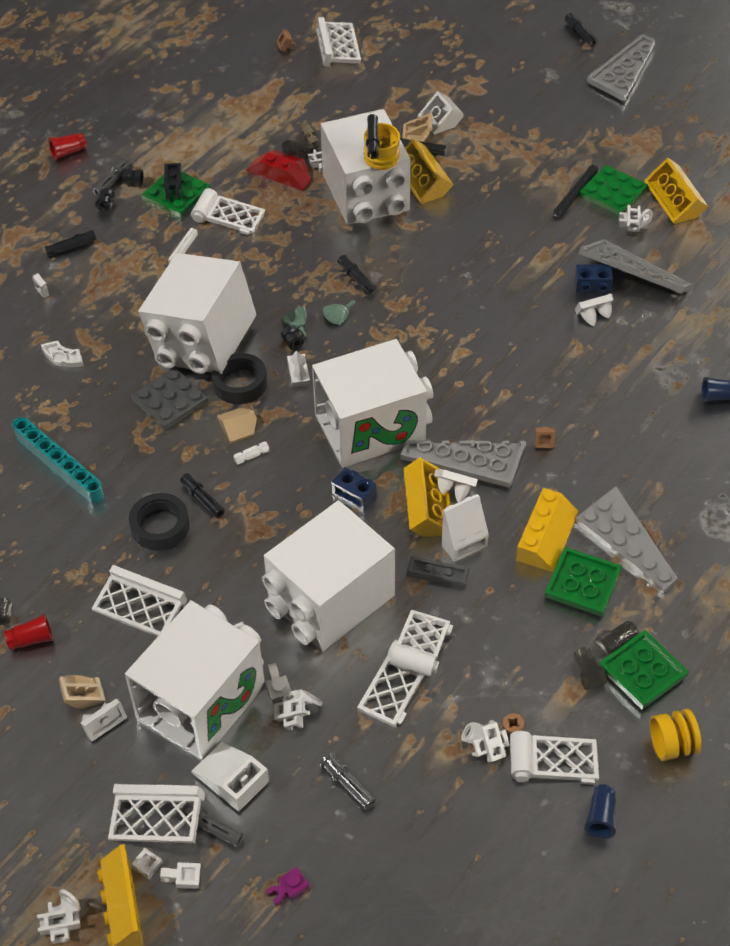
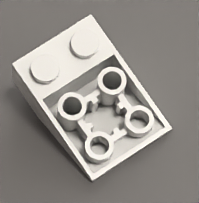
(464, 528)
(232, 775)

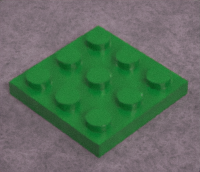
(613, 190)
(189, 195)
(583, 581)
(643, 669)

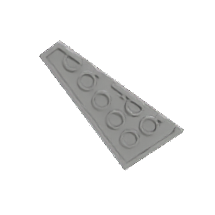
(622, 70)
(629, 263)
(475, 459)
(620, 531)

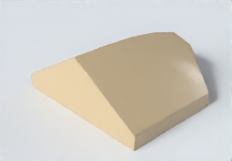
(418, 128)
(238, 424)
(81, 691)

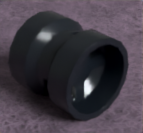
(133, 176)
(105, 200)
(292, 337)

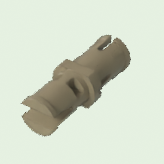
(310, 135)

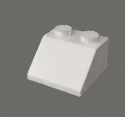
(445, 113)

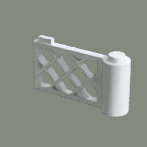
(209, 205)
(414, 657)
(400, 716)
(525, 751)

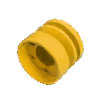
(387, 150)
(675, 734)

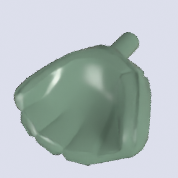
(337, 312)
(297, 318)

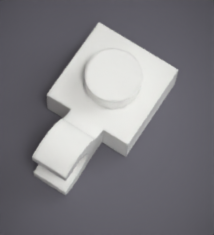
(277, 684)
(186, 875)

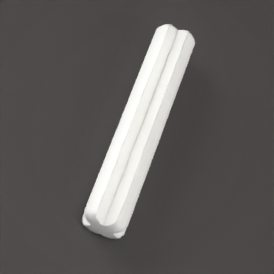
(185, 243)

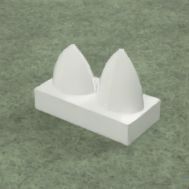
(588, 308)
(298, 370)
(462, 483)
(103, 719)

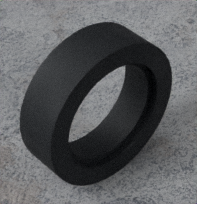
(244, 394)
(155, 502)

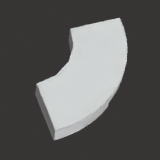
(62, 356)

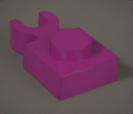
(290, 885)

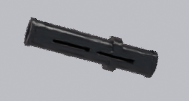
(578, 27)
(373, 141)
(77, 240)
(352, 270)
(197, 490)

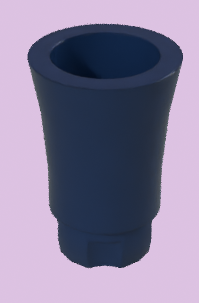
(715, 389)
(601, 815)

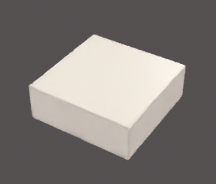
(40, 285)
(146, 863)

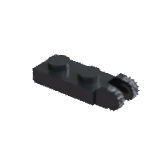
(172, 179)

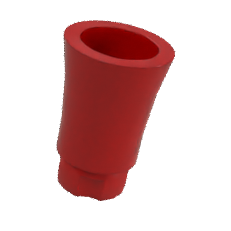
(66, 145)
(29, 633)

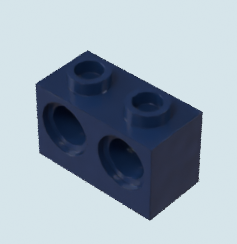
(593, 278)
(354, 488)

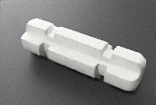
(251, 452)

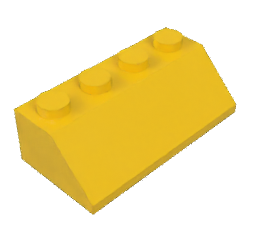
(426, 176)
(675, 192)
(424, 499)
(547, 531)
(120, 899)

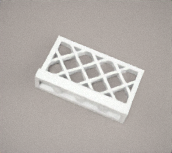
(326, 42)
(142, 585)
(155, 793)

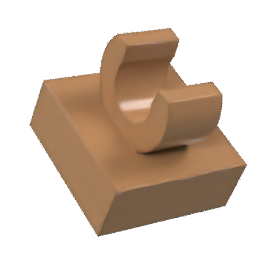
(285, 41)
(544, 437)

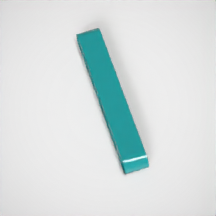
(58, 460)

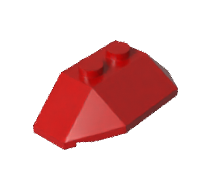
(282, 169)

